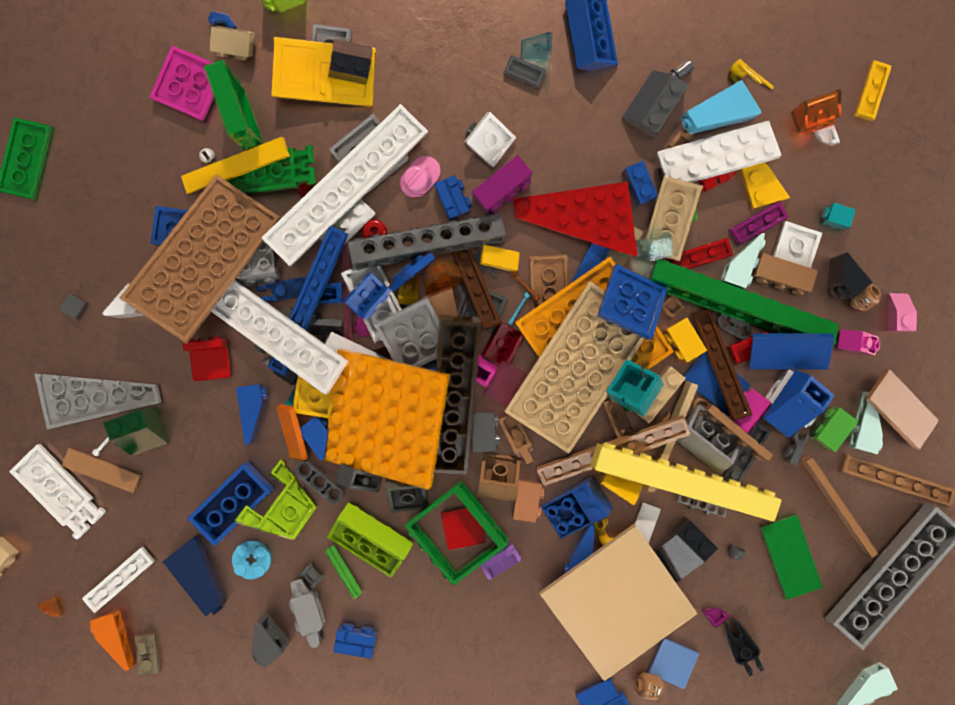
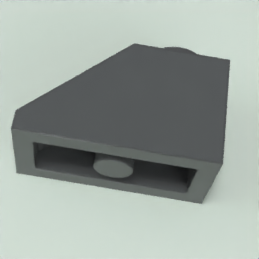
(358, 479)

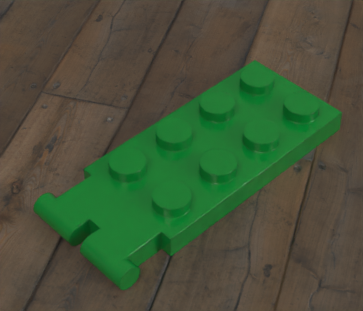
(279, 175)

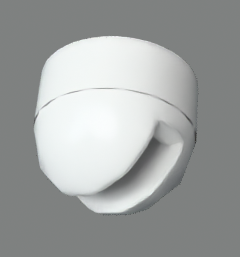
(211, 154)

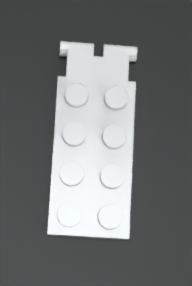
(57, 490)

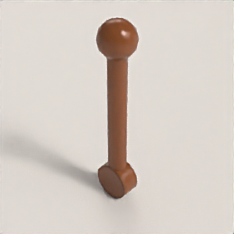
(515, 275)

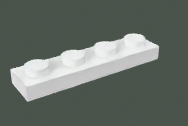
(118, 579)

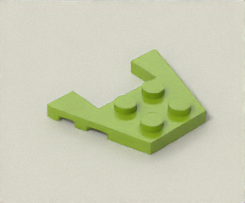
(287, 512)

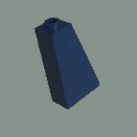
(196, 575)

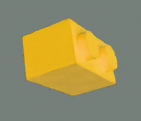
(684, 340)

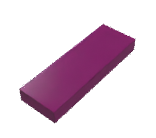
(758, 223)

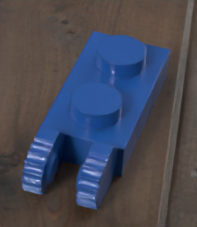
(283, 289)

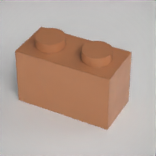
(527, 501)

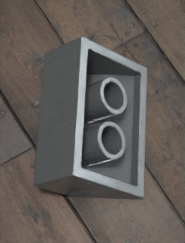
(655, 102)

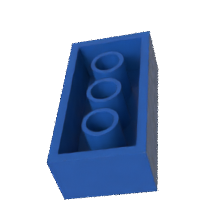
(218, 512)

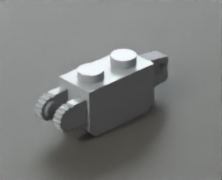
(307, 611)

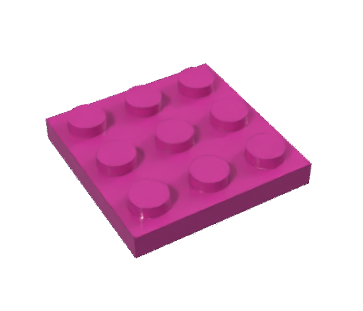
(184, 84)

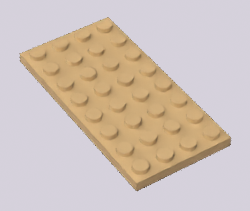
(573, 372)

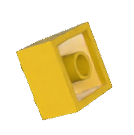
(623, 487)

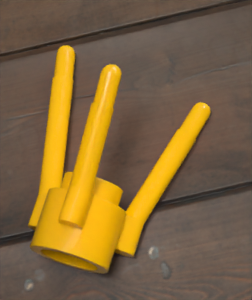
(741, 69)

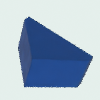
(332, 294)

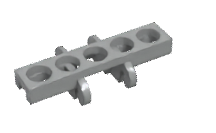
(707, 508)

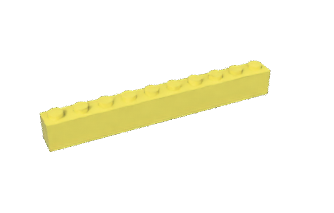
(685, 482)

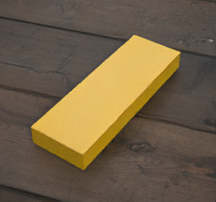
(872, 90)

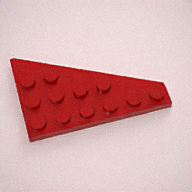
(589, 214)

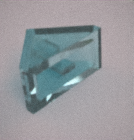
(537, 47)
(654, 248)

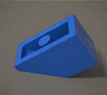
(316, 435)

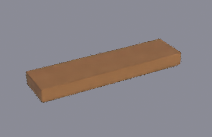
(101, 470)

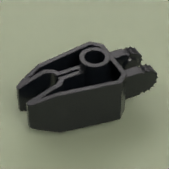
(744, 648)

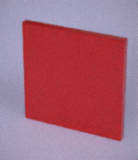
(461, 529)

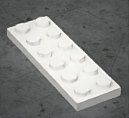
(720, 153)

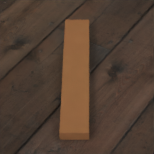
(897, 480)
(839, 506)

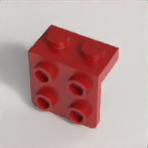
(209, 358)

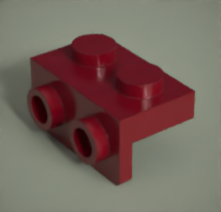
(503, 344)

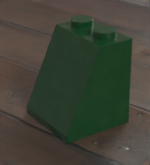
(137, 431)

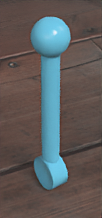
(527, 295)

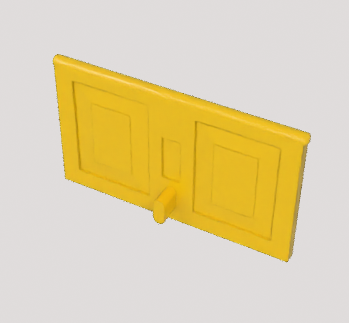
(303, 73)

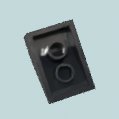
(684, 549)

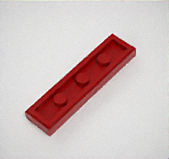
(704, 254)

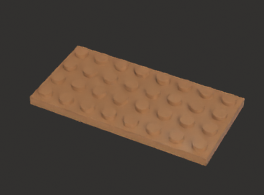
(200, 259)

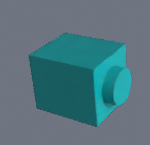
(838, 216)

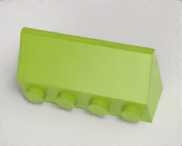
(370, 540)

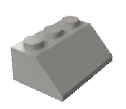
(709, 441)

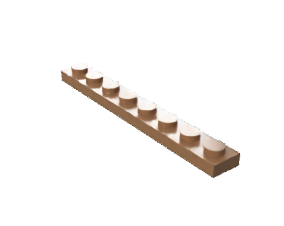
(637, 441)

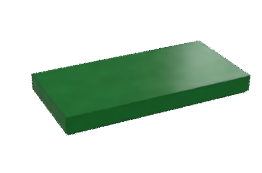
(24, 158)
(791, 556)

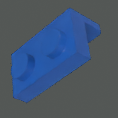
(367, 296)

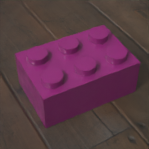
(502, 186)

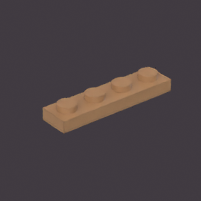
(730, 428)

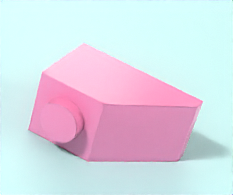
(900, 313)

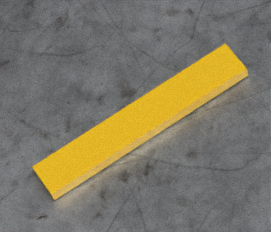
(236, 165)

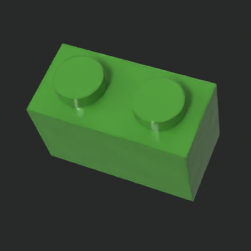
(833, 428)

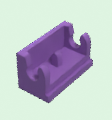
(501, 561)

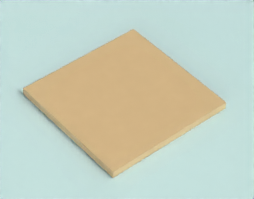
(618, 602)

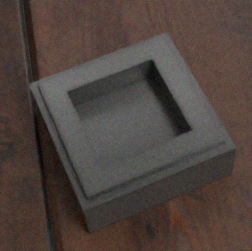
(72, 306)

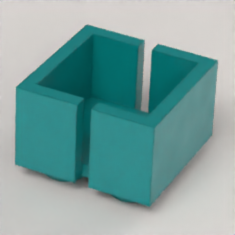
(632, 389)

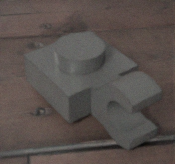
(794, 452)

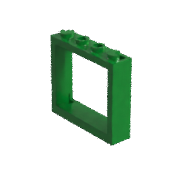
(233, 105)
(479, 513)

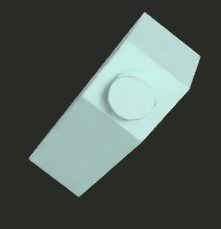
(867, 433)

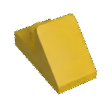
(410, 291)

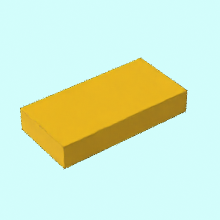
(499, 258)

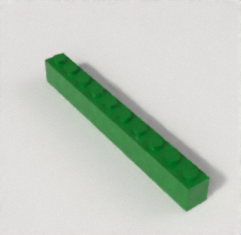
(737, 302)

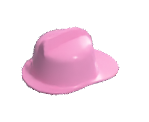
(420, 176)

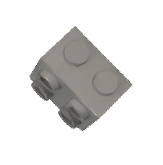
(260, 268)

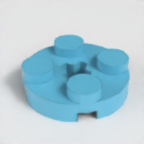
(259, 551)

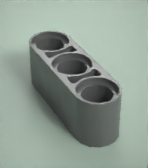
(310, 480)

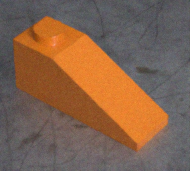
(112, 636)

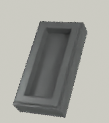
(524, 71)

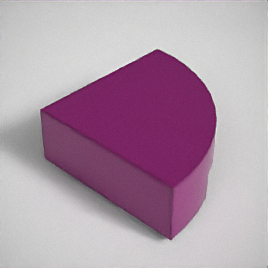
(715, 616)

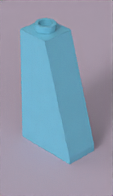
(724, 109)

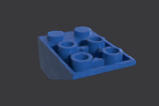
(798, 403)
(577, 507)

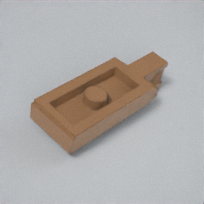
(517, 437)

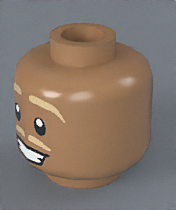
(867, 298)
(649, 686)

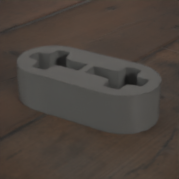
(731, 329)

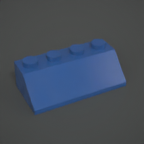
(591, 34)

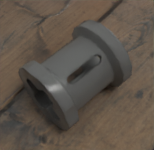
(311, 575)

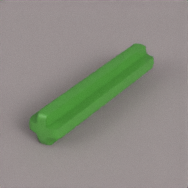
(343, 572)

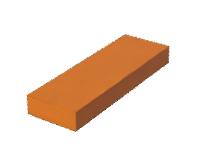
(291, 432)

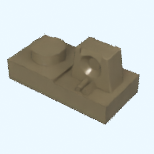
(147, 654)

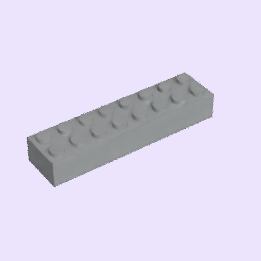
(894, 576)

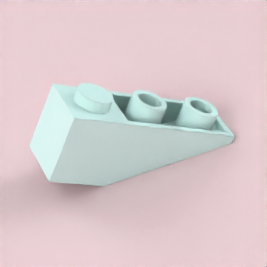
(739, 268)
(869, 685)

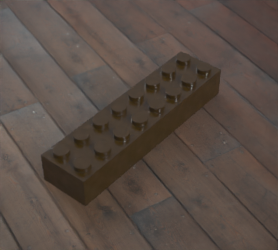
(458, 358)

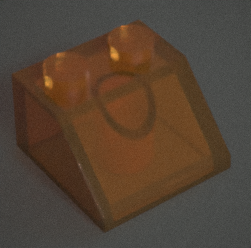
(817, 112)

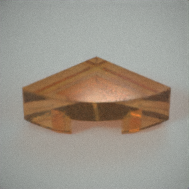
(51, 607)

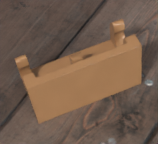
(617, 418)

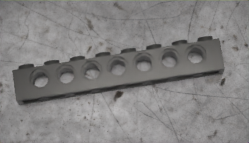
(438, 245)

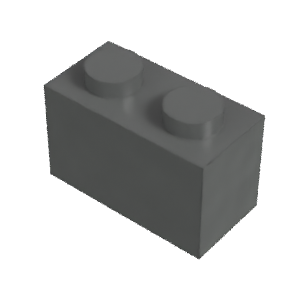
(484, 432)

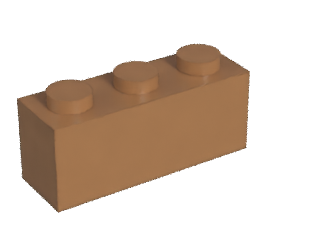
(784, 274)

